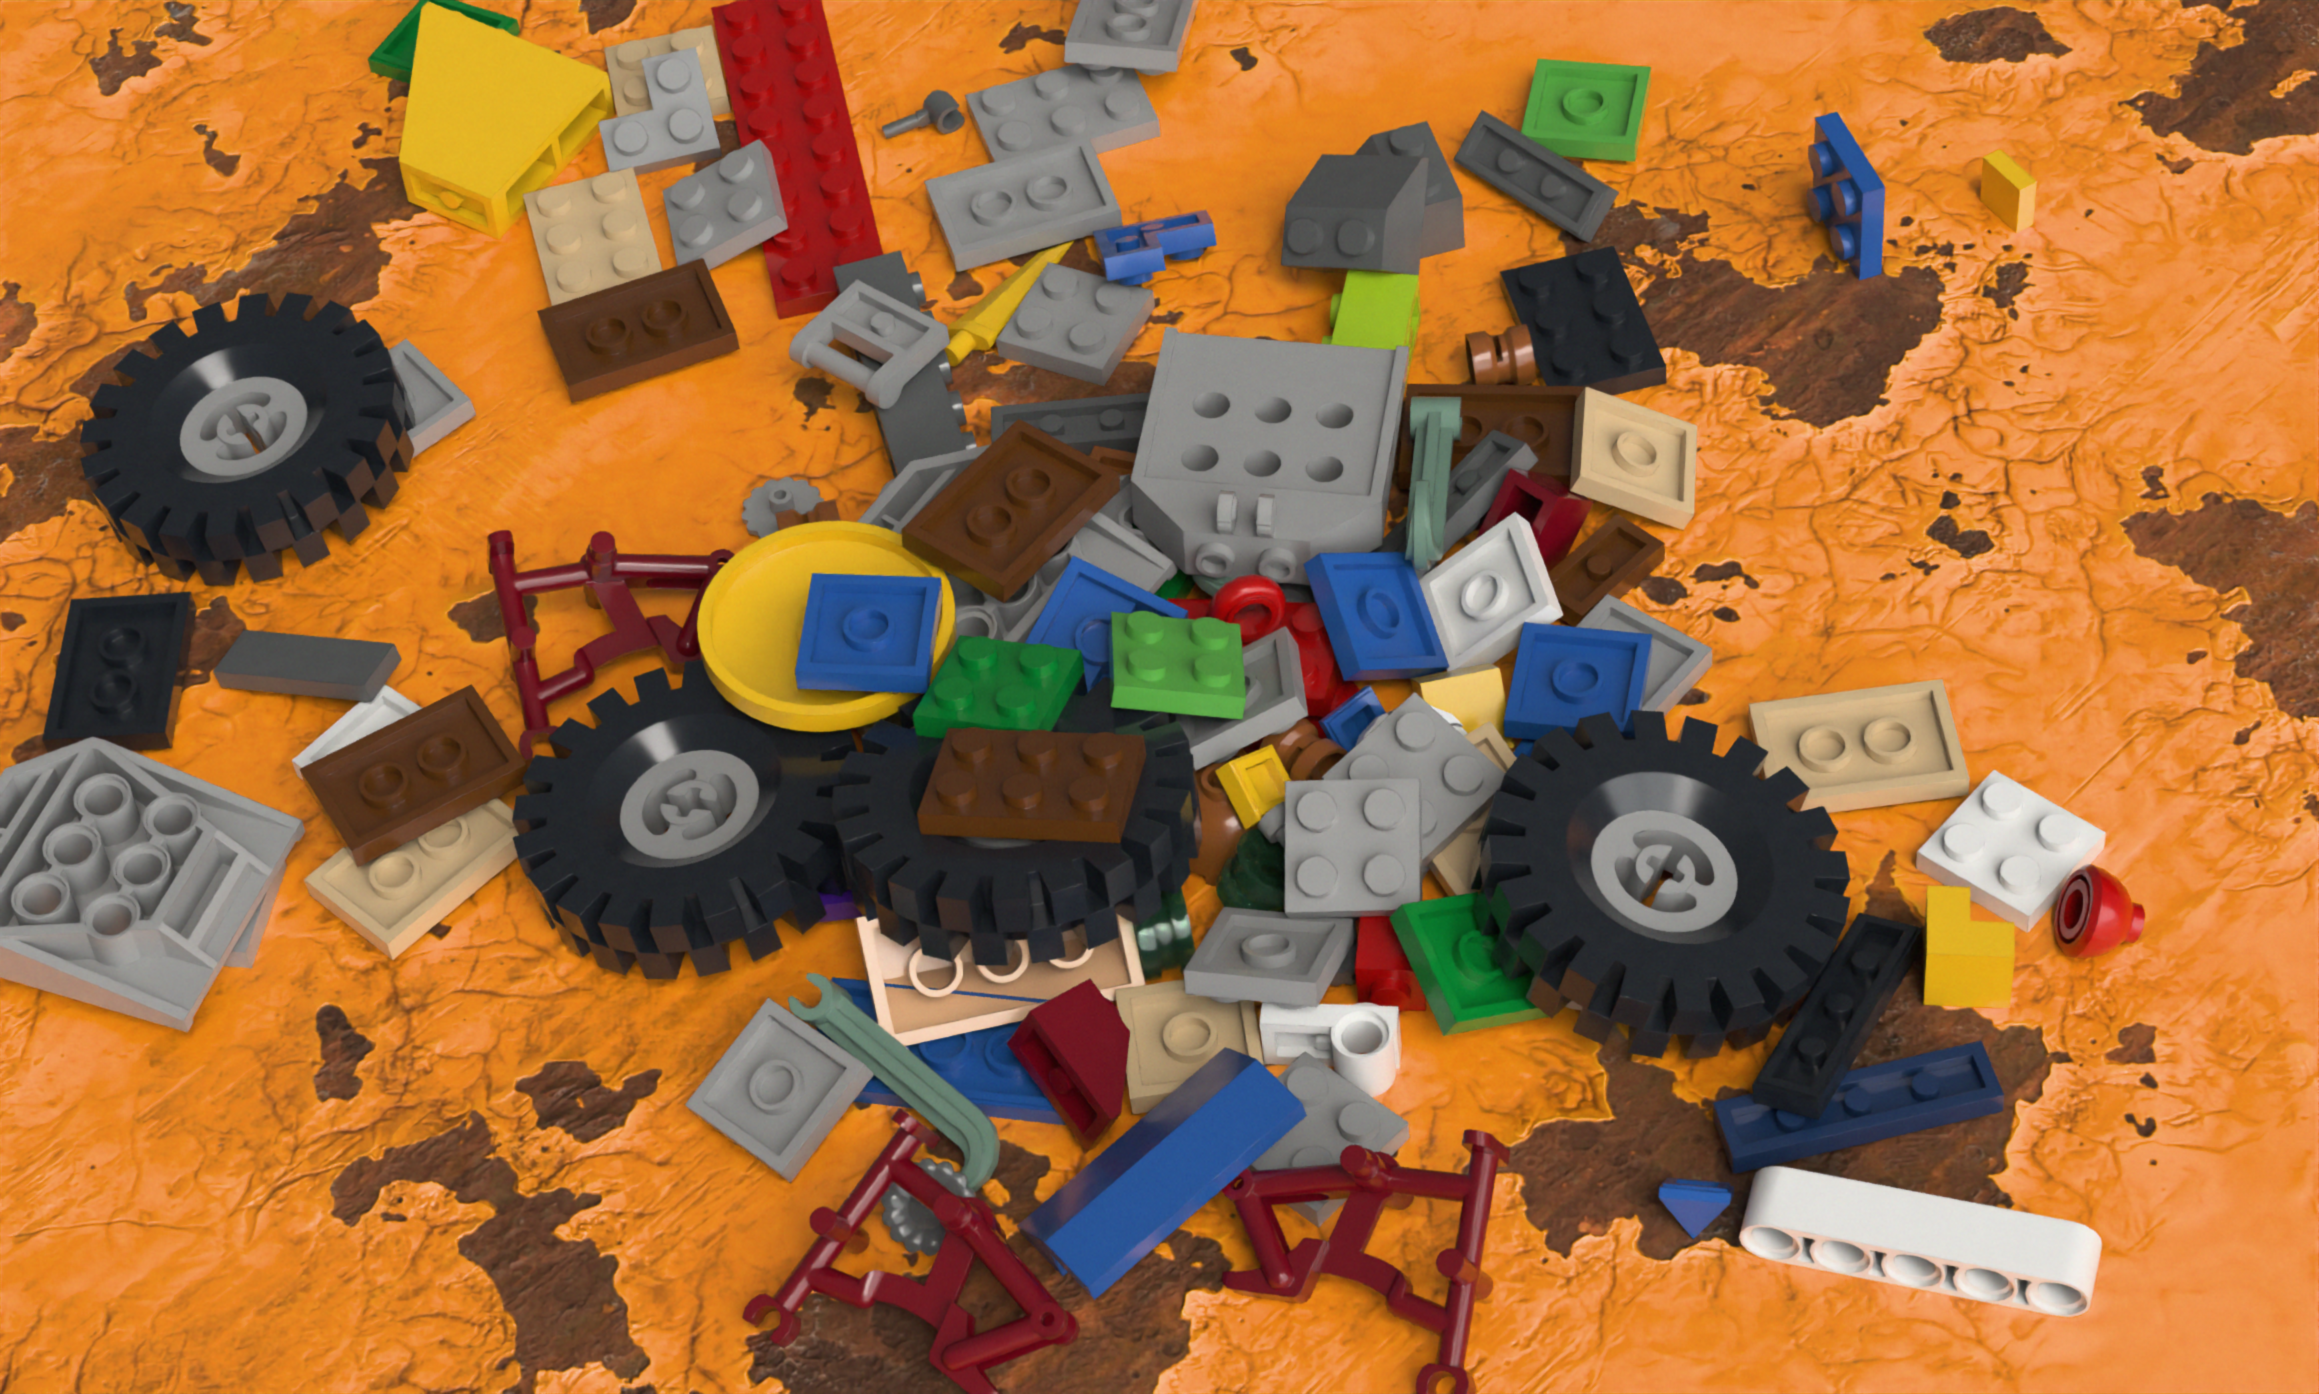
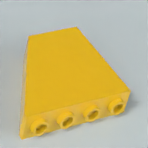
(492, 119)

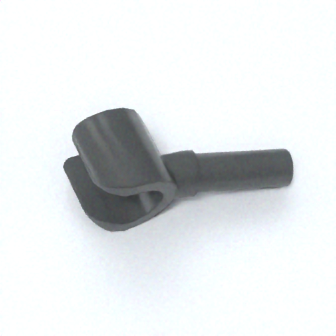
(938, 109)

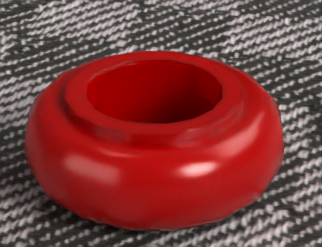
(1247, 591)

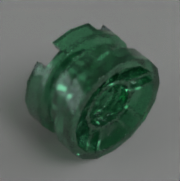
(1253, 875)
(1165, 938)

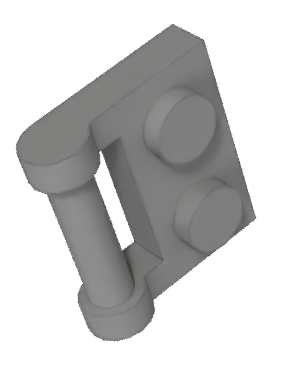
(878, 328)

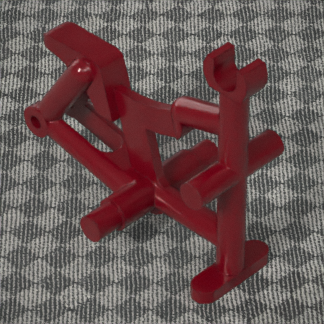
(606, 586)
(1370, 1184)
(969, 1233)

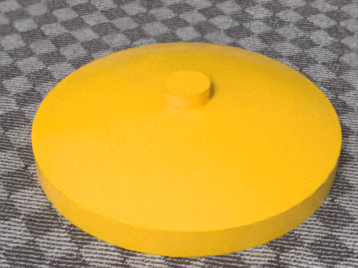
(757, 612)

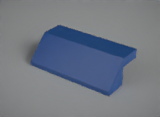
(1162, 1170)

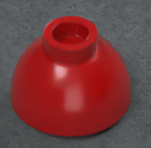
(2095, 914)

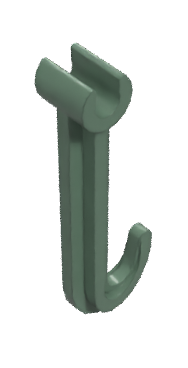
(1433, 427)
(906, 1076)

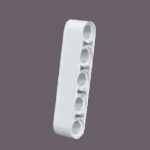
(1921, 1241)

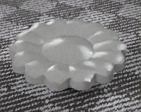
(777, 497)

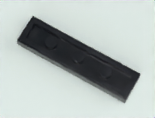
(1837, 1016)

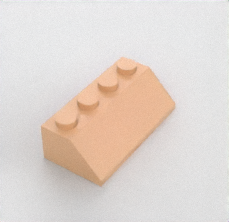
(935, 1014)

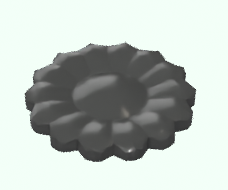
(914, 1222)

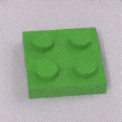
(1588, 108)
(1176, 665)

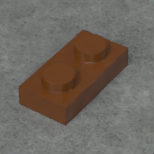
(1605, 563)

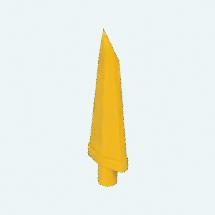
(987, 319)

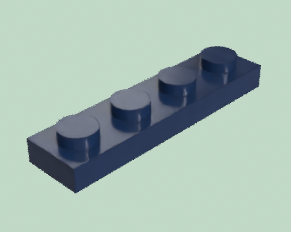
(1866, 1108)

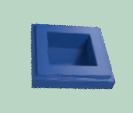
(1352, 718)
(1695, 1201)

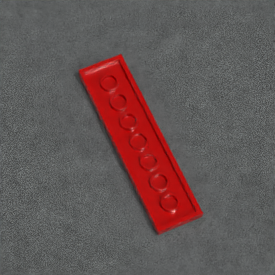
(794, 101)

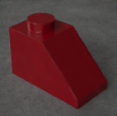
(1548, 507)
(1077, 1058)

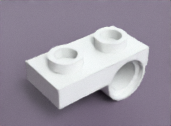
(1335, 1038)

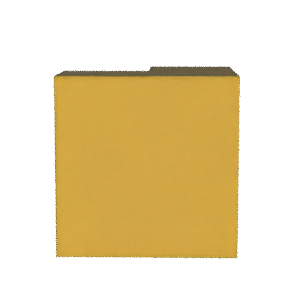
(1469, 694)
(1962, 958)

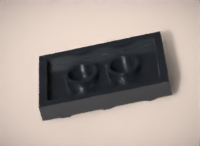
(1584, 323)
(121, 671)

